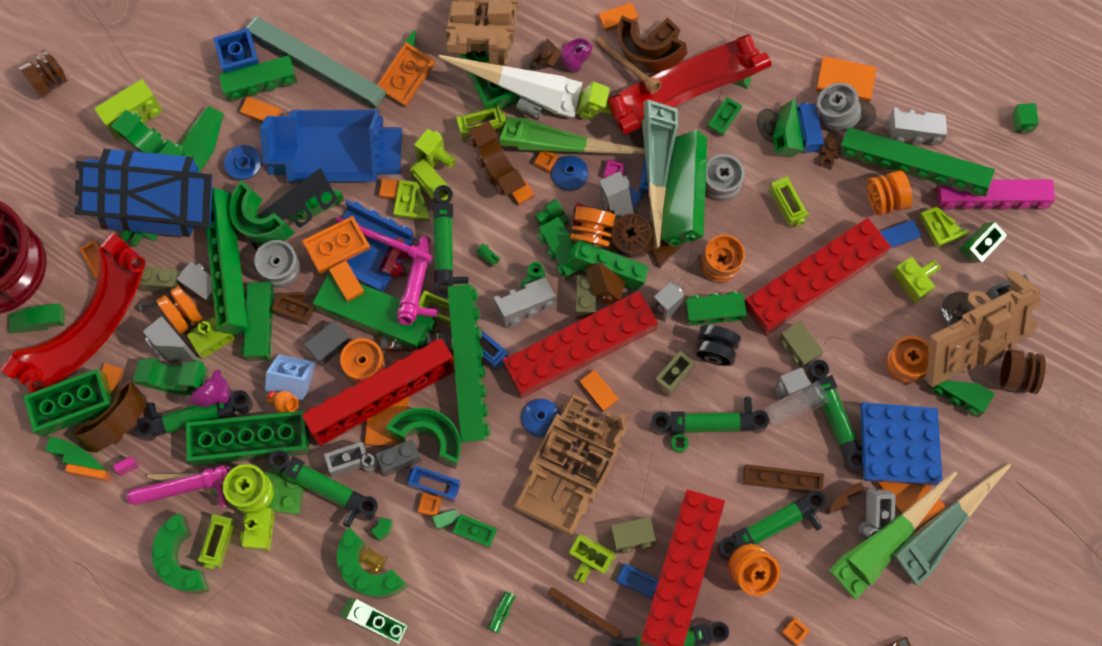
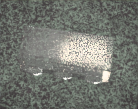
(797, 404)

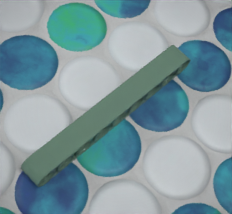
(316, 62)

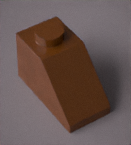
(605, 283)

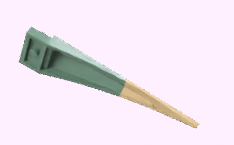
(659, 135)
(928, 544)

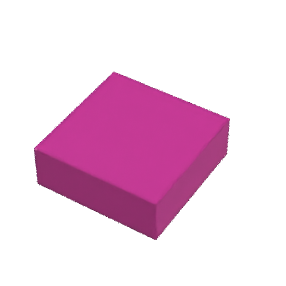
(613, 167)
(126, 466)

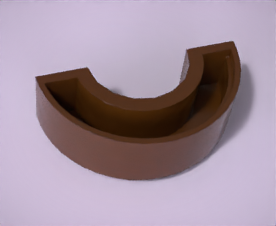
(649, 57)
(492, 158)
(114, 422)

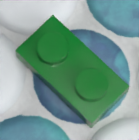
(724, 116)
(475, 530)

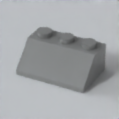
(167, 342)

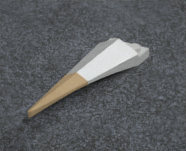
(546, 90)

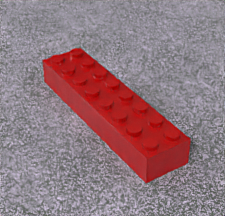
(816, 276)
(580, 344)
(379, 392)
(683, 570)

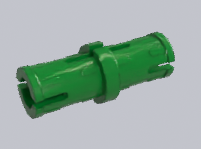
(501, 612)

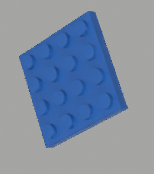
(900, 444)

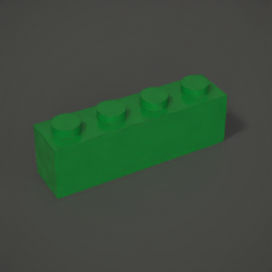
(258, 78)
(629, 270)
(259, 321)

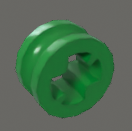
(685, 444)

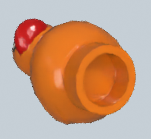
(283, 401)

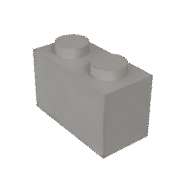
(197, 281)
(668, 301)
(791, 383)

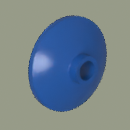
(239, 156)
(570, 180)
(532, 423)

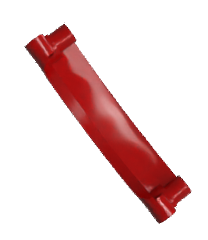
(690, 79)
(69, 350)

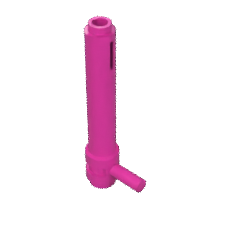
(409, 303)
(208, 479)

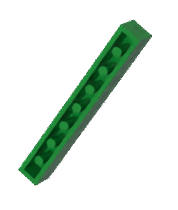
(917, 162)
(225, 267)
(467, 363)

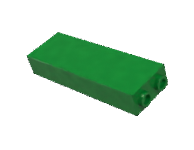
(685, 190)
(373, 313)

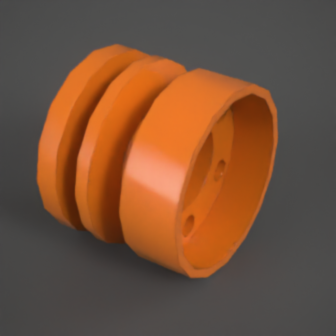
(889, 193)
(592, 226)
(725, 249)

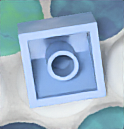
(289, 375)

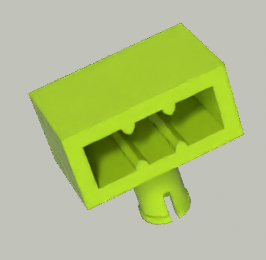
(593, 101)
(431, 148)
(915, 279)
(207, 339)
(258, 530)
(592, 556)

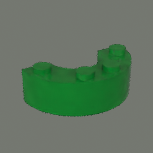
(142, 138)
(243, 214)
(166, 378)
(429, 423)
(166, 561)
(366, 584)

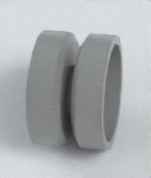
(839, 106)
(723, 177)
(277, 263)

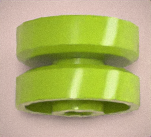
(248, 488)

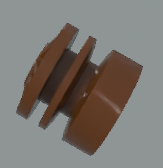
(43, 73)
(637, 245)
(1022, 371)

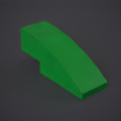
(37, 318)
(72, 454)

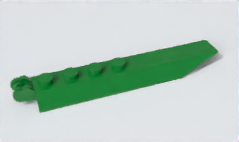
(199, 143)

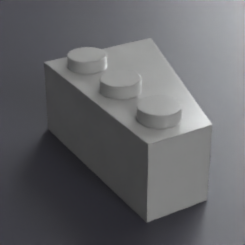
(916, 128)
(616, 195)
(525, 302)

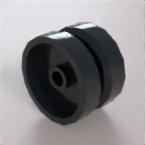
(717, 345)

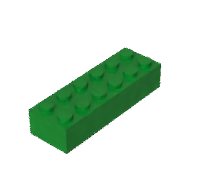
(246, 438)

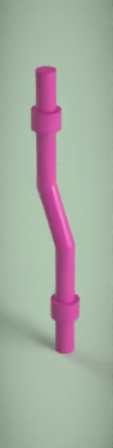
(412, 251)

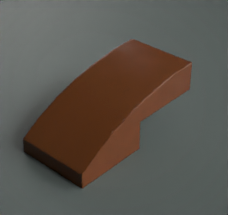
(842, 501)

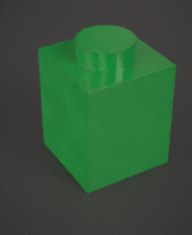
(1025, 117)

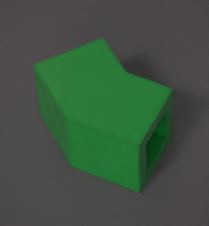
(383, 528)

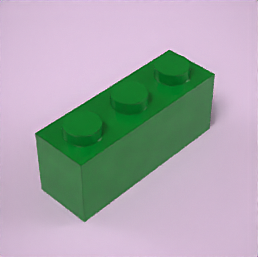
(559, 246)
(715, 308)

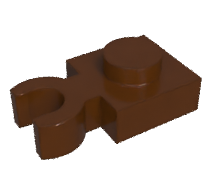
(830, 150)

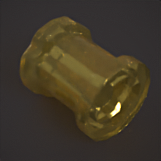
(374, 559)

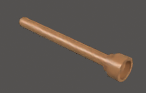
(651, 84)

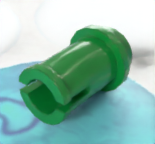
(484, 251)

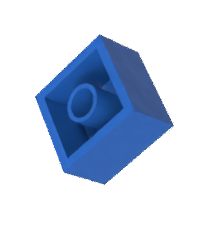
(236, 50)

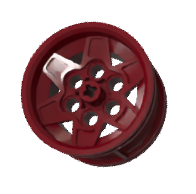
(22, 266)

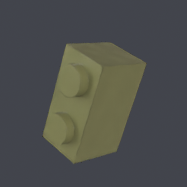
(158, 279)
(585, 298)
(800, 345)
(674, 373)
(633, 535)

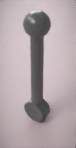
(142, 307)

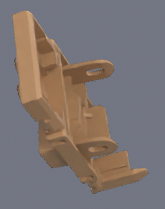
(483, 32)
(985, 341)
(557, 496)

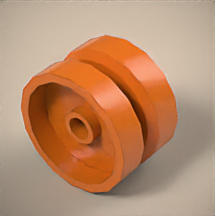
(178, 310)
(361, 359)
(908, 359)
(754, 569)

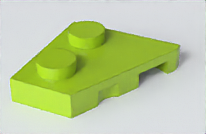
(410, 202)
(941, 227)

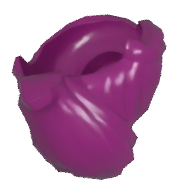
(575, 54)
(213, 391)

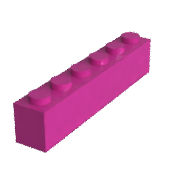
(1001, 194)

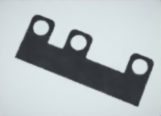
(296, 198)

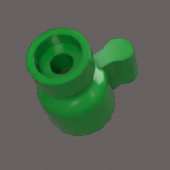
(551, 211)
(534, 272)

